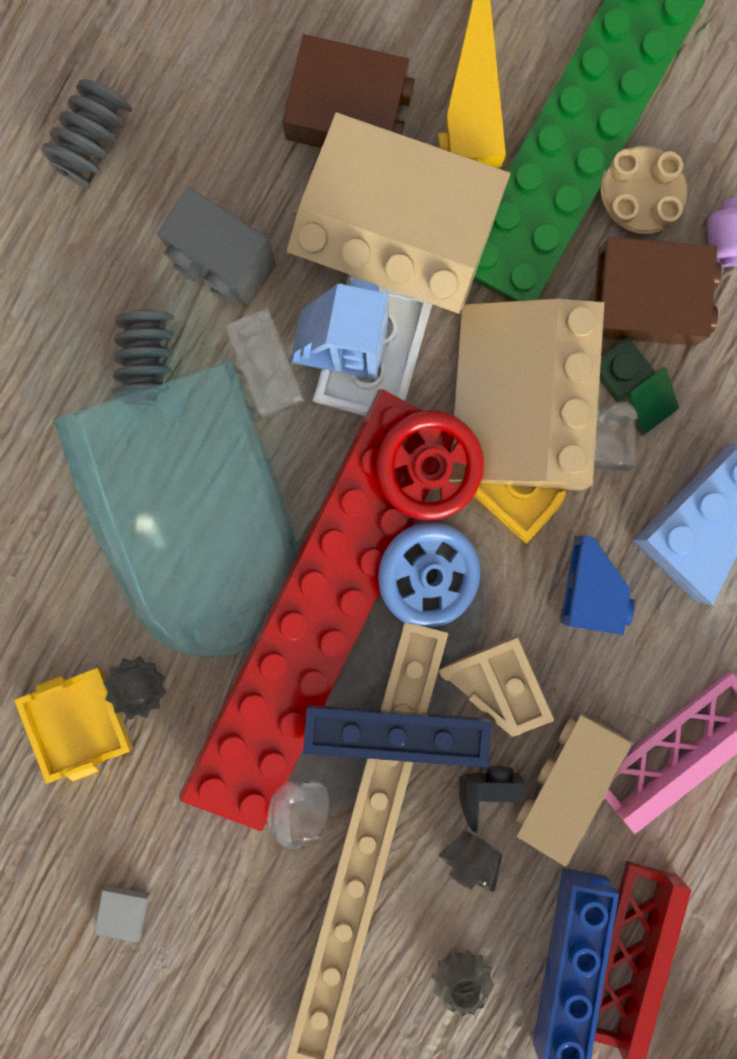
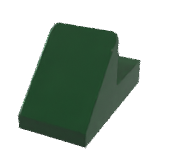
(633, 380)

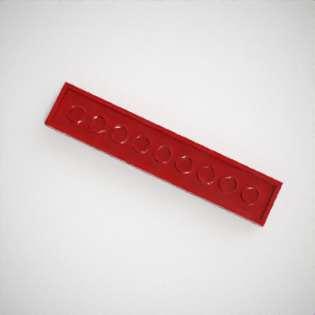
(306, 630)

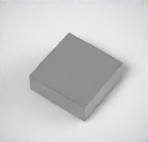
(121, 913)

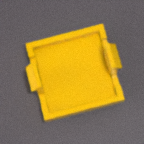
(72, 725)

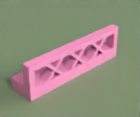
(682, 771)

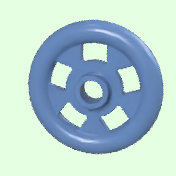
(395, 566)

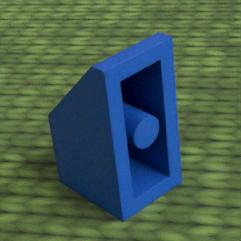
(595, 591)

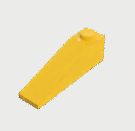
(474, 110)

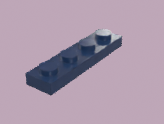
(397, 736)

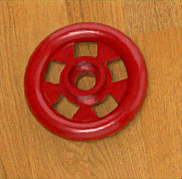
(452, 495)

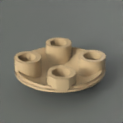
(644, 189)

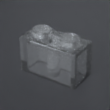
(264, 363)

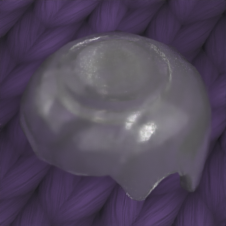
(298, 812)

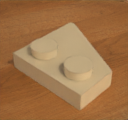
(502, 685)

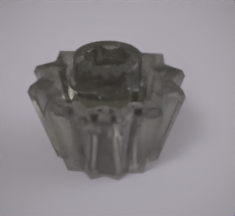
(134, 687)
(472, 862)
(463, 982)

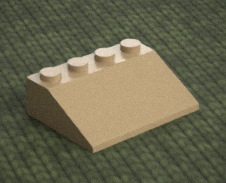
(397, 212)
(531, 390)

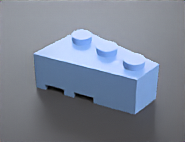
(343, 330)
(698, 530)

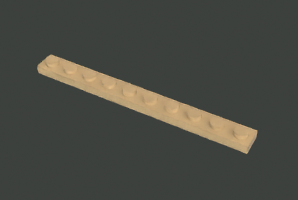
(363, 856)

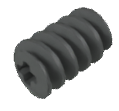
(84, 130)
(141, 350)

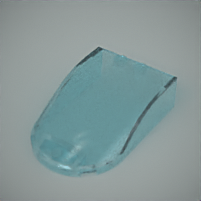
(185, 508)

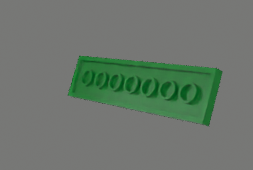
(578, 138)

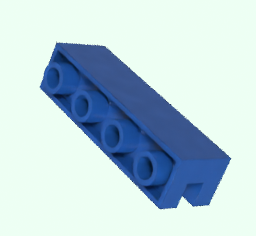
(575, 966)

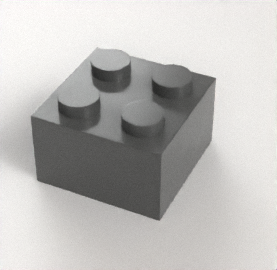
(217, 248)

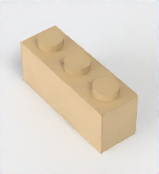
(572, 788)

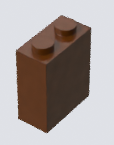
(345, 81)
(657, 290)

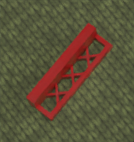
(653, 960)

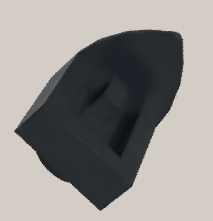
(495, 785)

